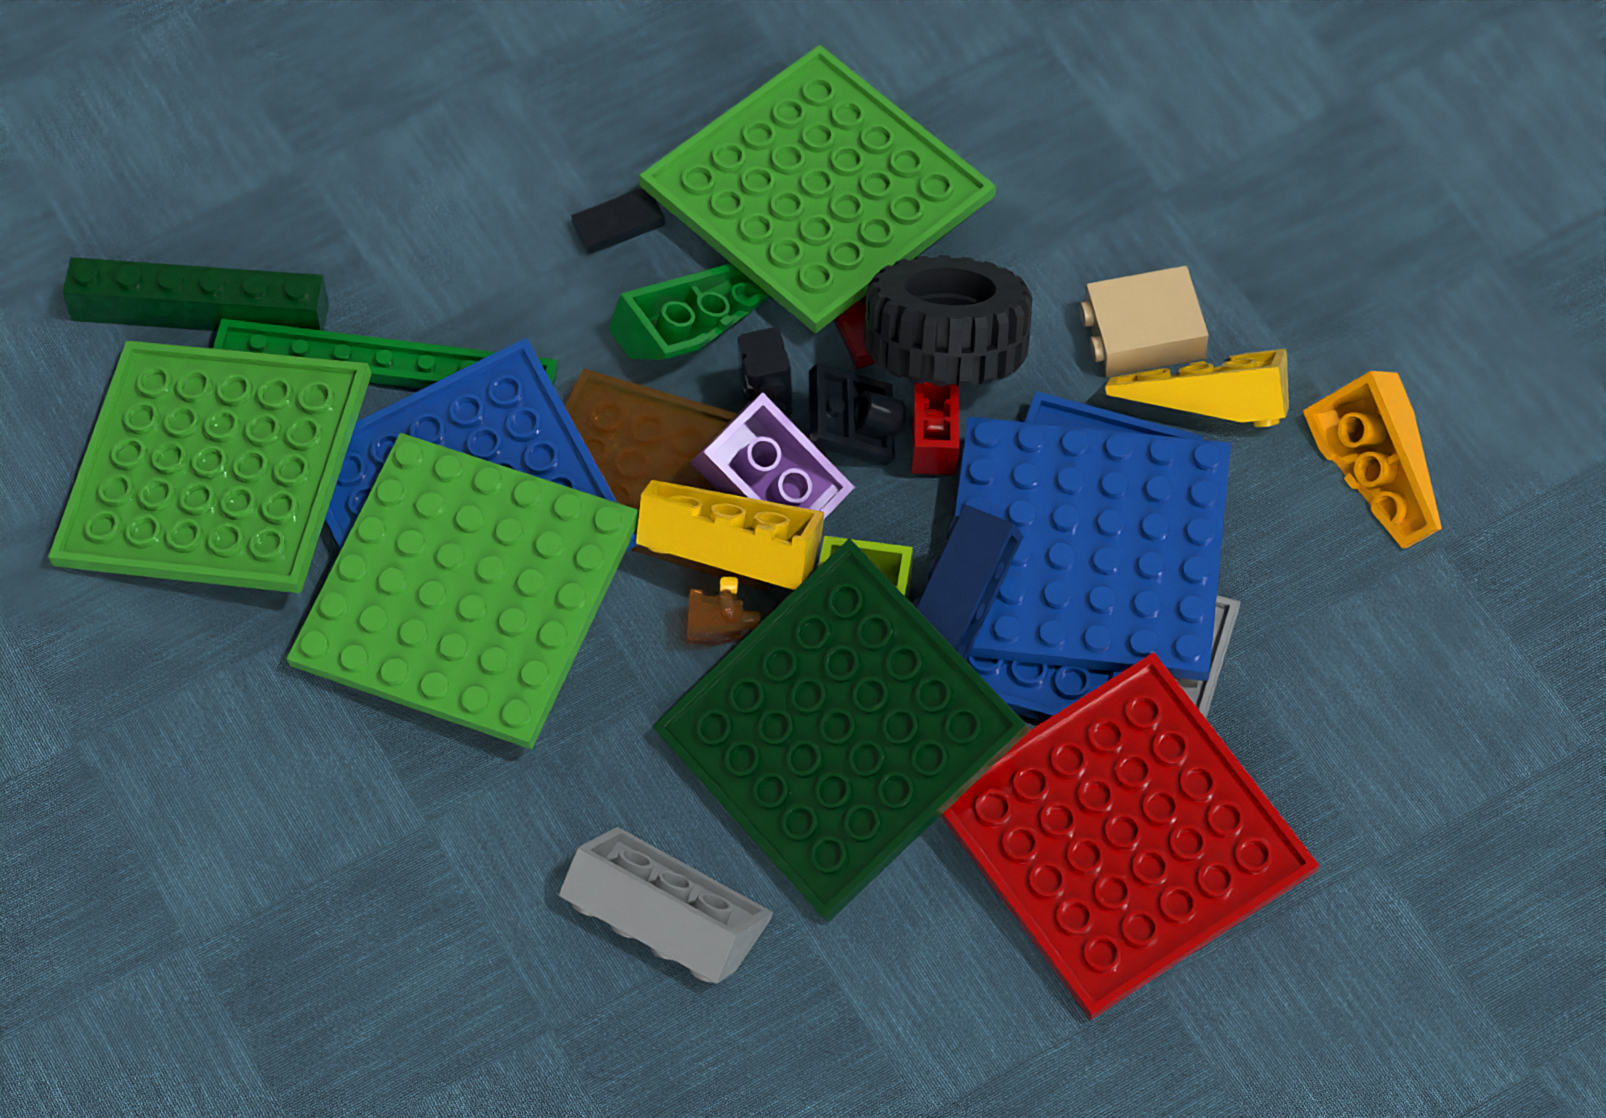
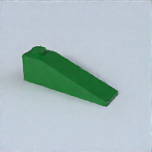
(683, 312)

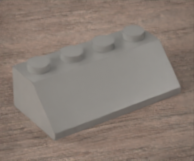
(664, 904)

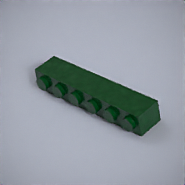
(191, 295)

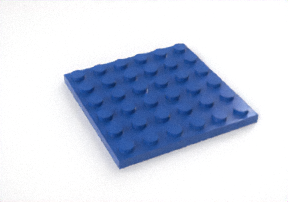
(490, 410)
(1111, 548)

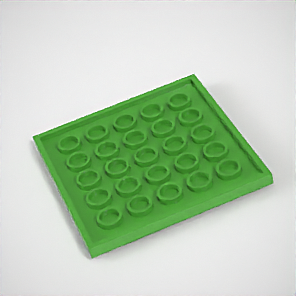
(816, 187)
(211, 466)
(465, 590)

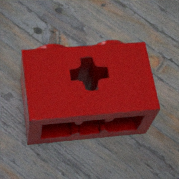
(934, 429)

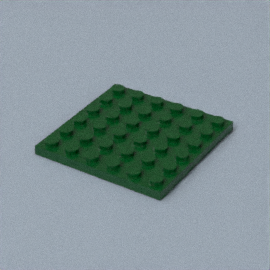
(840, 729)

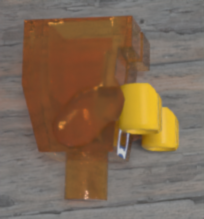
(718, 617)

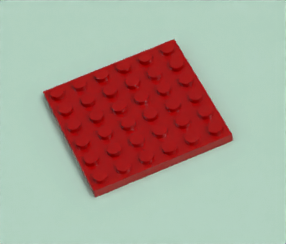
(1126, 836)

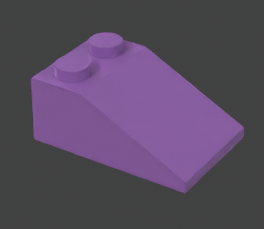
(771, 461)

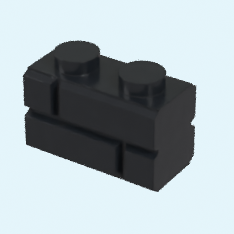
(765, 368)

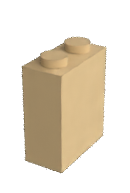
(1144, 321)

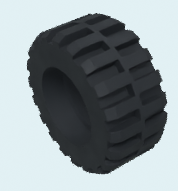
(948, 320)

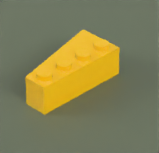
(731, 532)

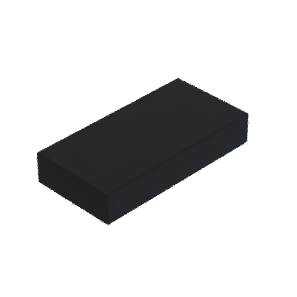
(617, 220)

